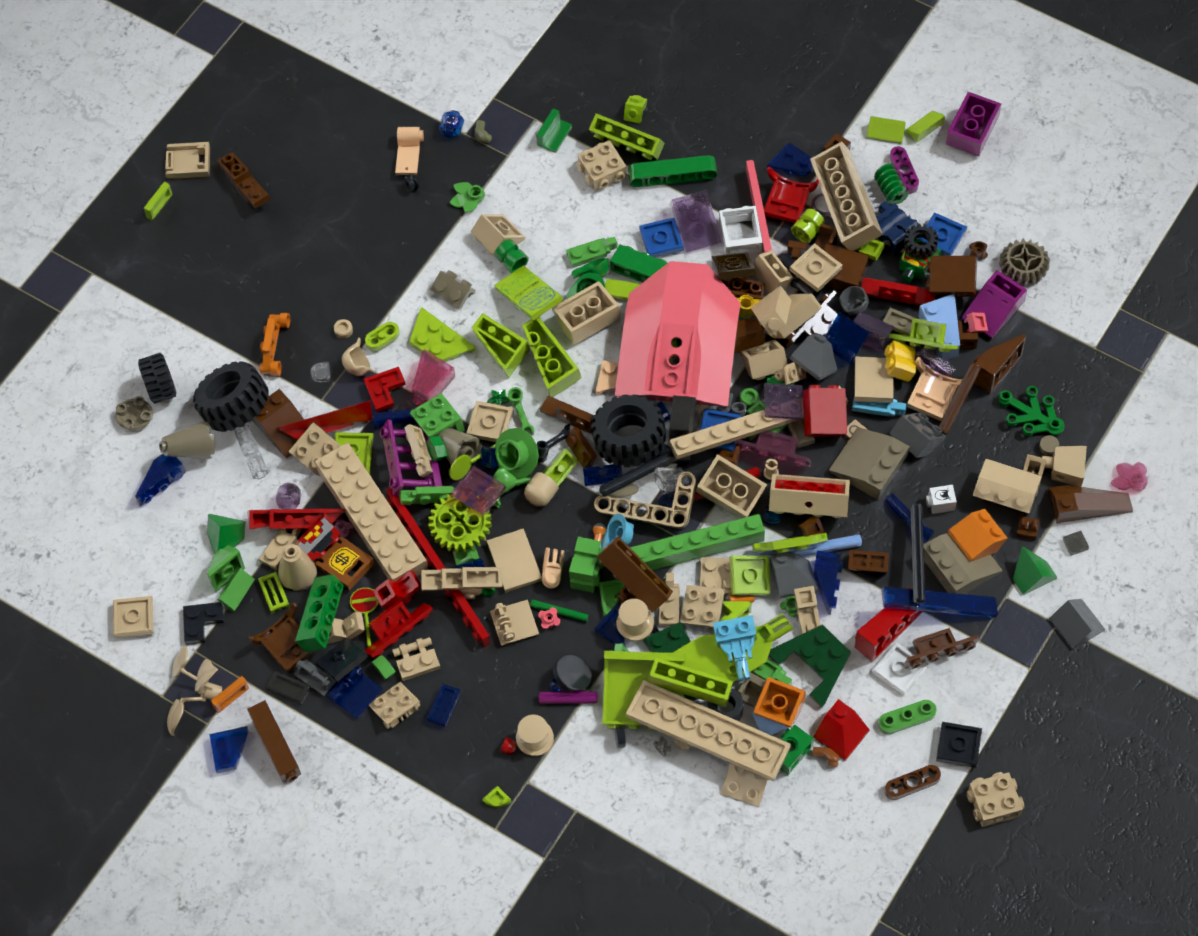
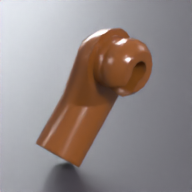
(827, 753)

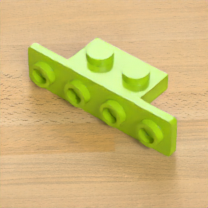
(927, 333)

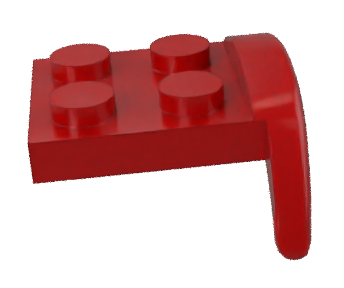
(787, 197)

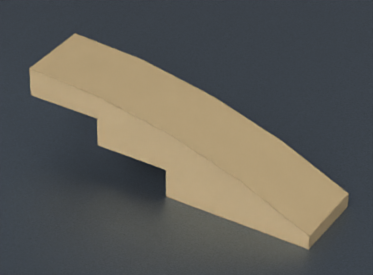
(461, 578)

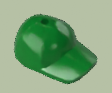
(598, 266)

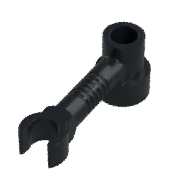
(543, 447)

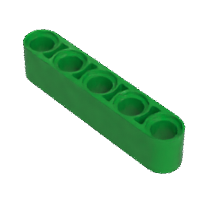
(672, 171)

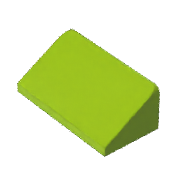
(926, 125)
(886, 129)
(560, 466)

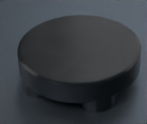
(572, 674)

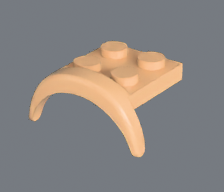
(932, 392)

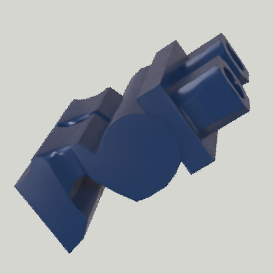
(894, 225)

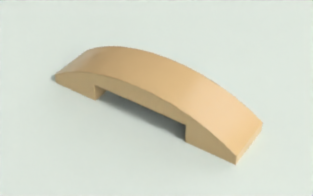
(807, 608)

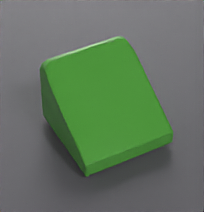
(463, 557)

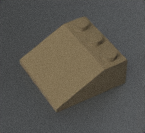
(870, 461)
(954, 568)

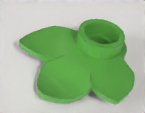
(465, 196)

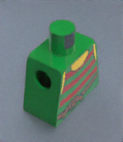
(914, 266)

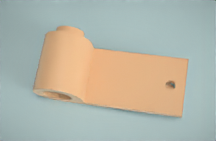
(408, 150)

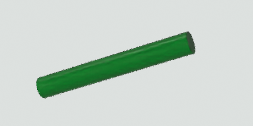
(560, 610)

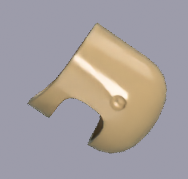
(540, 490)

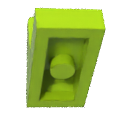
(735, 609)

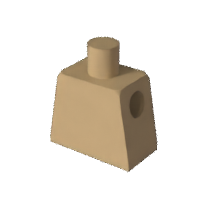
(1067, 464)

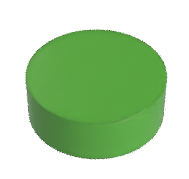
(749, 397)

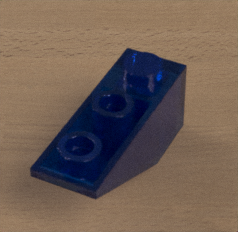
(160, 475)
(825, 572)

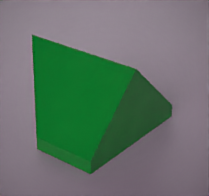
(224, 531)
(1032, 572)

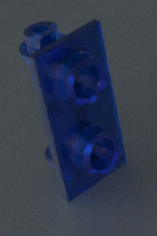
(598, 475)

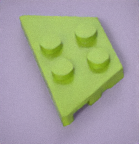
(438, 338)
(784, 544)

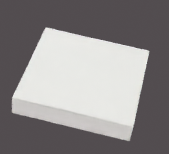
(892, 672)

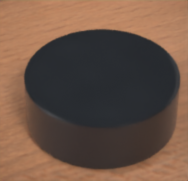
(620, 738)

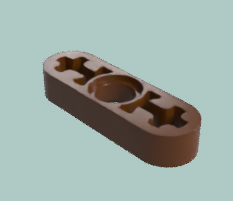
(928, 782)

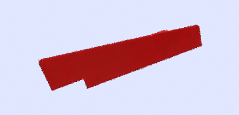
(331, 421)
(289, 518)

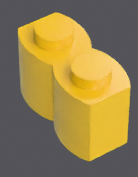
(900, 361)

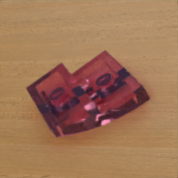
(478, 490)

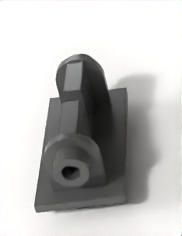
(314, 677)

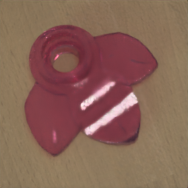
(1131, 476)

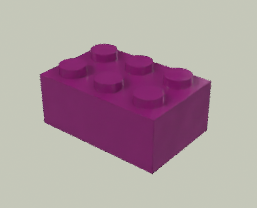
(973, 123)

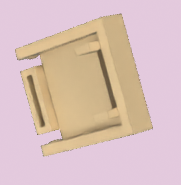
(183, 160)

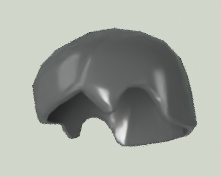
(854, 300)

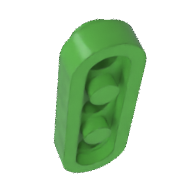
(901, 722)

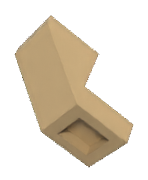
(346, 628)

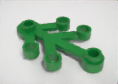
(1032, 413)

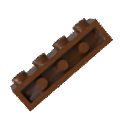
(634, 574)

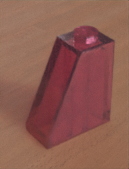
(431, 378)

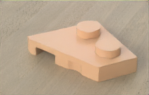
(607, 377)

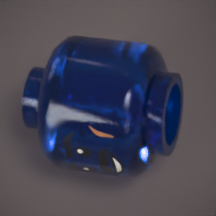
(451, 124)

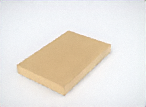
(872, 380)
(516, 559)

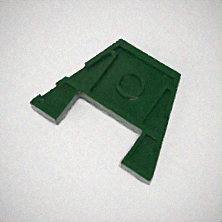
(821, 653)

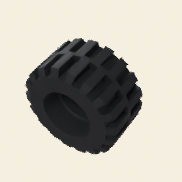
(157, 378)

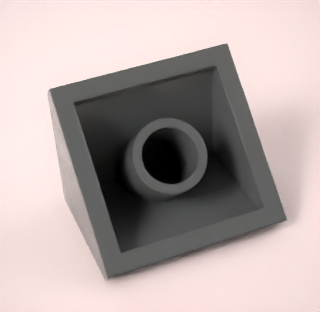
(1076, 623)

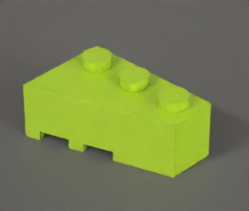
(501, 343)

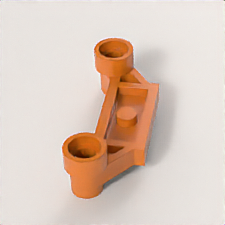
(268, 347)

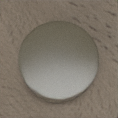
(1048, 445)

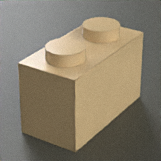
(772, 271)

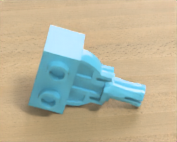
(736, 638)

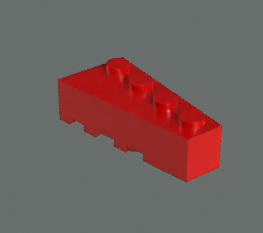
(883, 630)

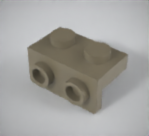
(451, 288)

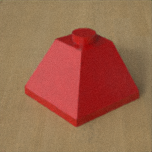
(841, 730)

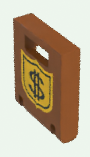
(341, 559)

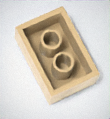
(730, 487)

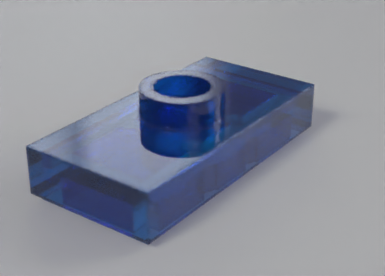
(444, 705)

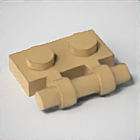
(417, 664)

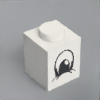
(941, 499)

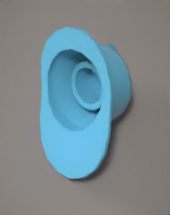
(618, 527)

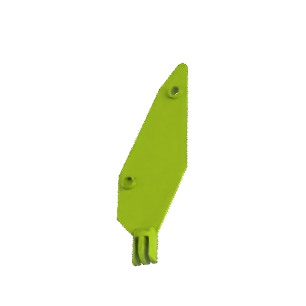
(706, 657)

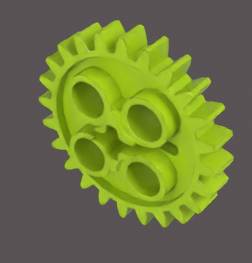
(445, 531)

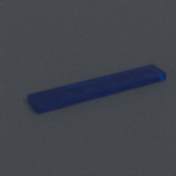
(940, 602)

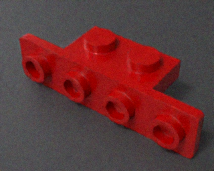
(896, 291)
(393, 624)

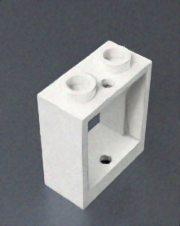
(749, 245)

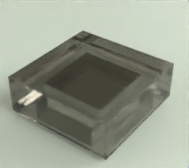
(1075, 543)

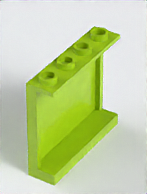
(622, 680)

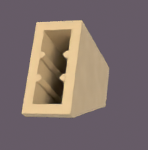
(801, 309)
(773, 310)

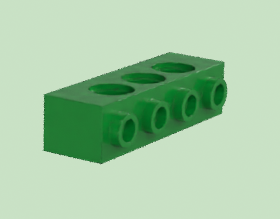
(319, 613)

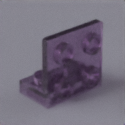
(782, 401)

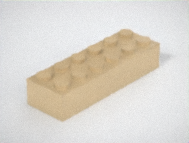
(846, 197)

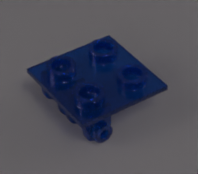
(846, 337)
(355, 692)

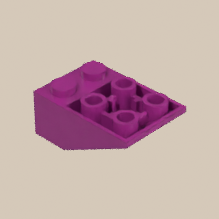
(998, 300)

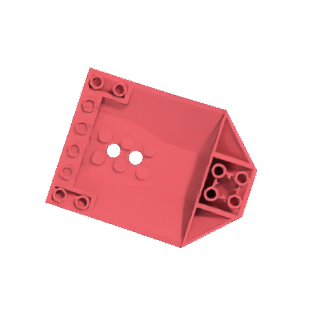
(684, 304)

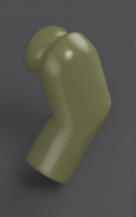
(480, 133)

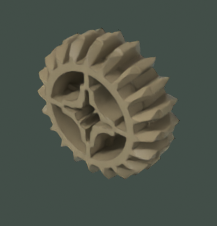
(1030, 257)

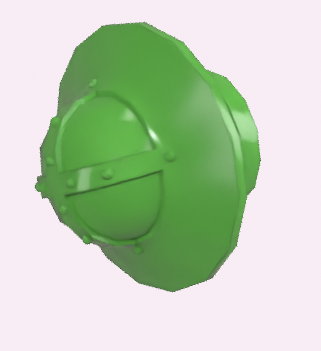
(516, 452)

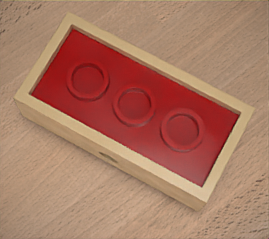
(809, 495)

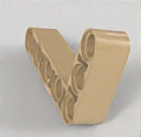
(650, 516)

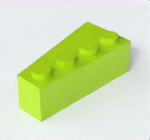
(553, 361)

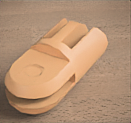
(551, 570)

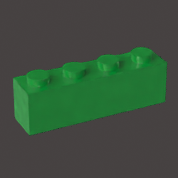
(634, 263)

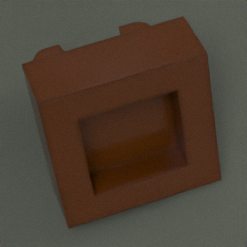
(796, 249)
(811, 526)
(1028, 528)

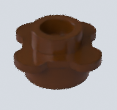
(978, 245)

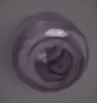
(288, 496)

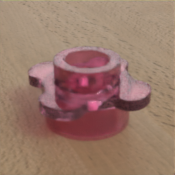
(347, 526)

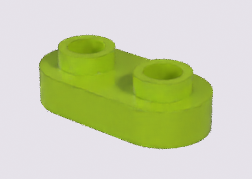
(381, 336)

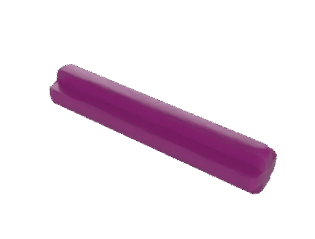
(568, 697)

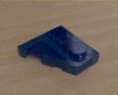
(792, 161)
(227, 748)

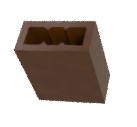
(852, 270)
(952, 276)

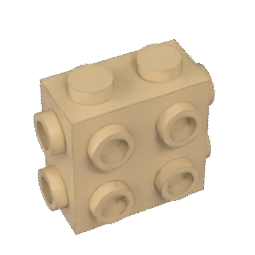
(601, 165)
(995, 799)

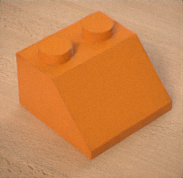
(978, 535)
(780, 702)

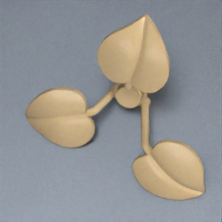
(202, 686)

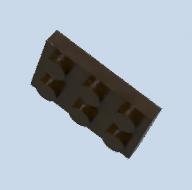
(733, 266)

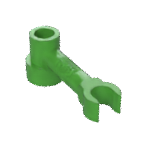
(516, 392)

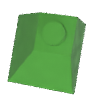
(224, 566)

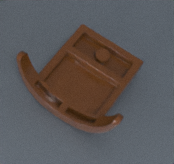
(280, 640)

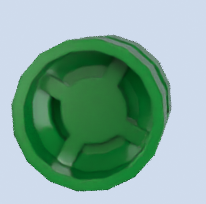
(511, 255)

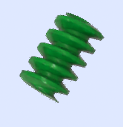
(890, 184)

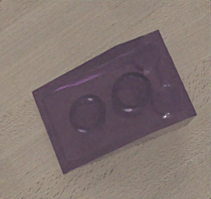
(695, 221)

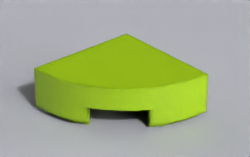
(496, 798)

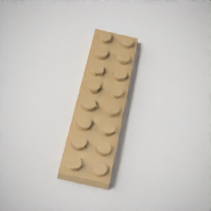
(708, 730)

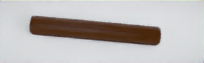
(959, 397)

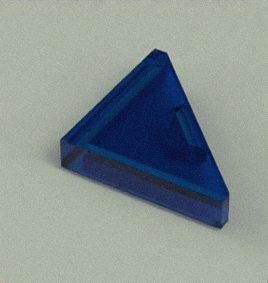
(608, 627)

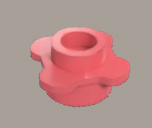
(554, 621)

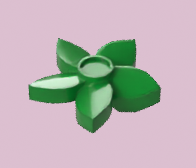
(498, 397)

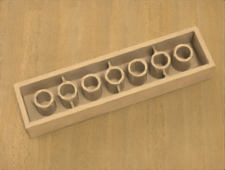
(370, 513)

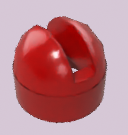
(508, 746)

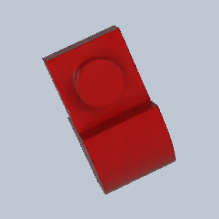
(401, 590)

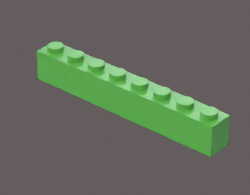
(701, 542)

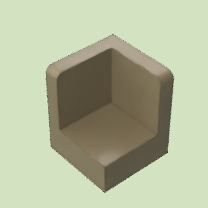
(752, 689)

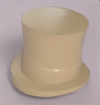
(634, 620)
(534, 736)

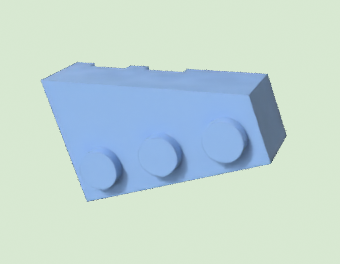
(943, 311)

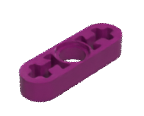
(905, 162)

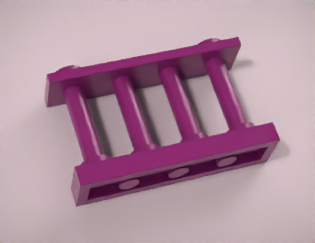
(395, 467)

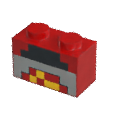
(318, 538)

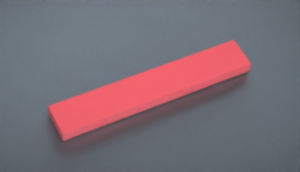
(757, 201)

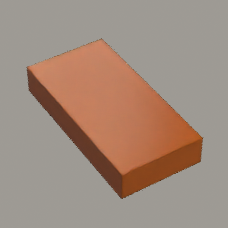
(230, 694)

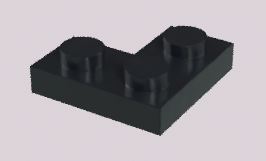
(198, 616)

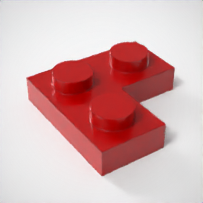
(380, 385)

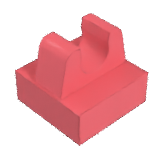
(976, 322)

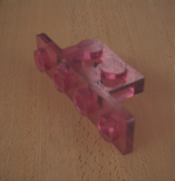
(775, 445)

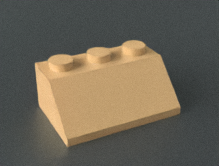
(586, 312)
(1007, 486)

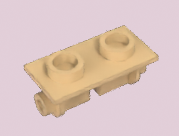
(790, 373)

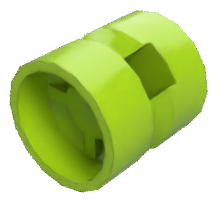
(807, 225)

